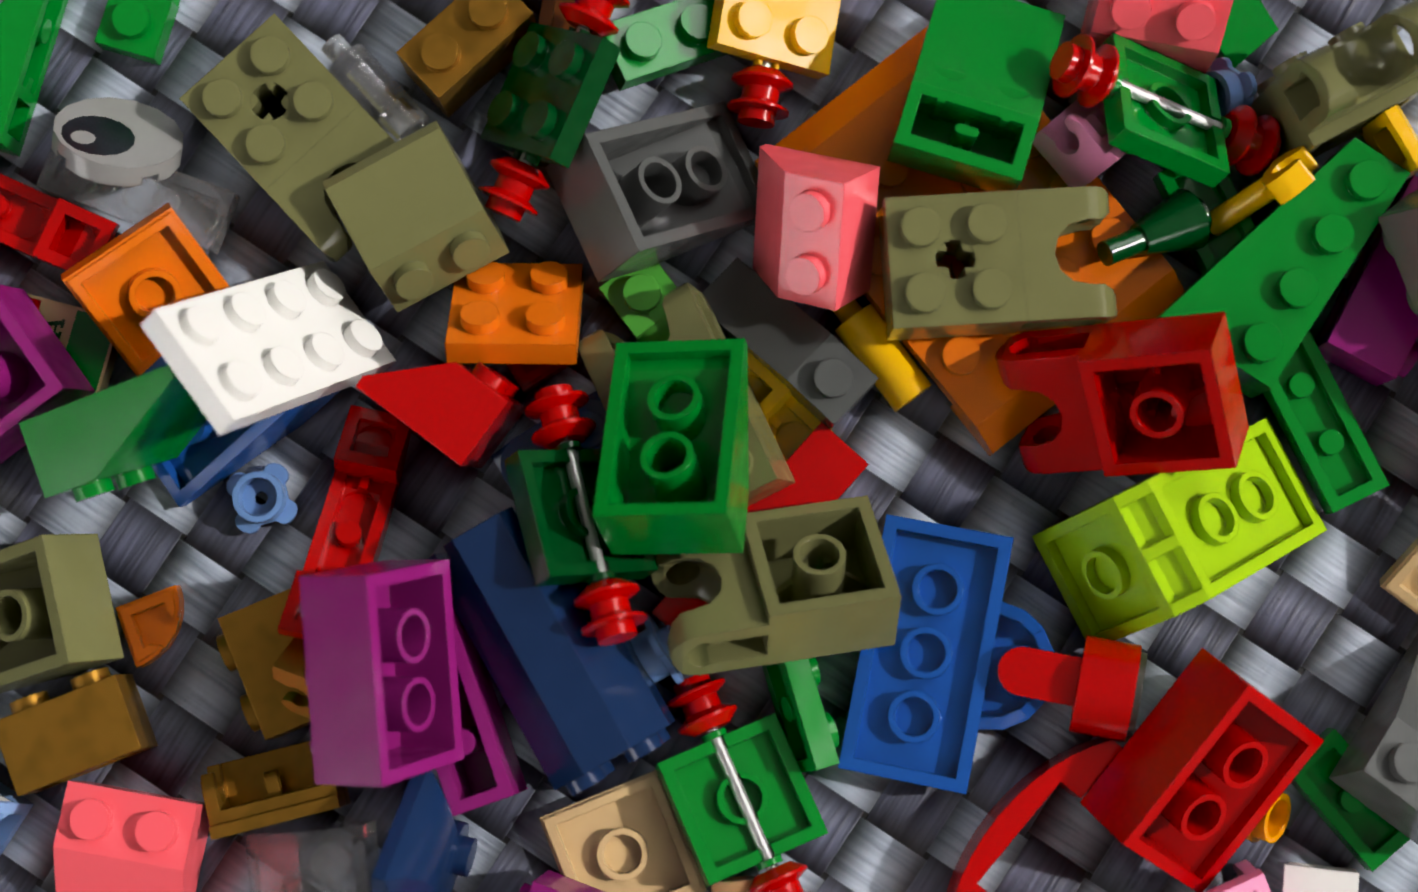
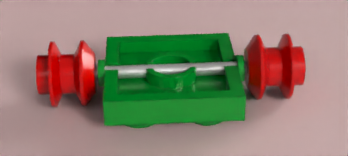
(1164, 109)
(738, 792)

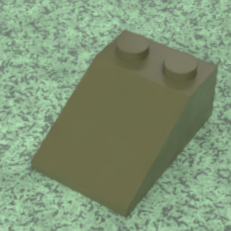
(54, 610)

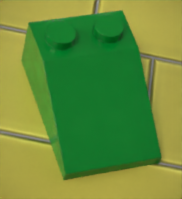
(112, 435)
(675, 449)

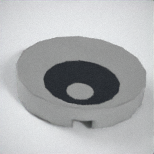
(117, 141)

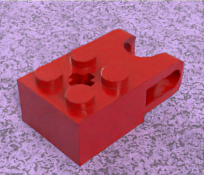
(1130, 396)

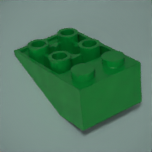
(978, 92)

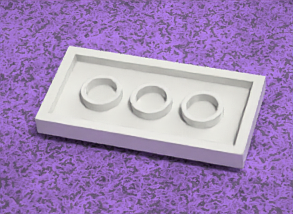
(267, 345)

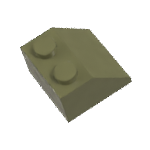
(416, 216)

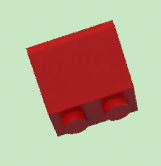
(450, 406)

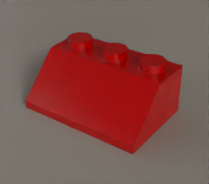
(1200, 772)

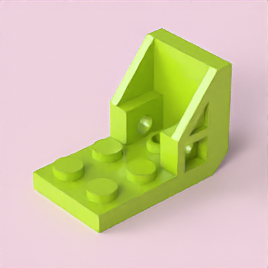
(1178, 539)

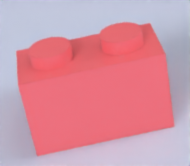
(1175, 28)
(814, 226)
(128, 840)

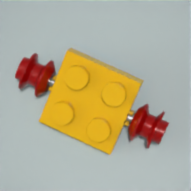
(775, 37)

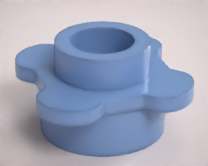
(1232, 86)
(244, 494)
(654, 653)

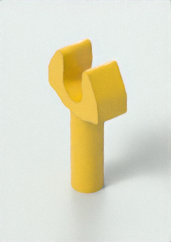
(1281, 182)

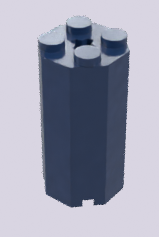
(564, 689)

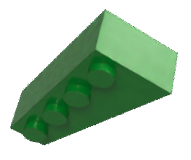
(1293, 262)

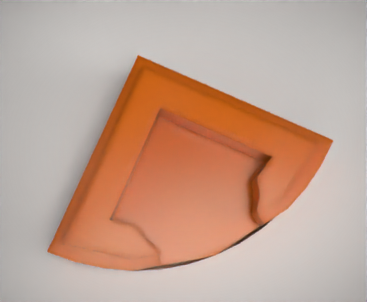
(152, 623)

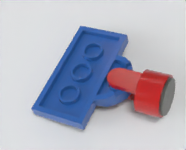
(971, 664)

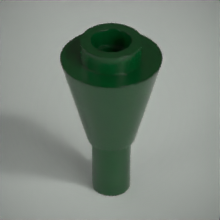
(1173, 225)

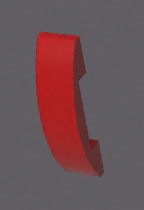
(49, 226)
(357, 502)
(1072, 770)

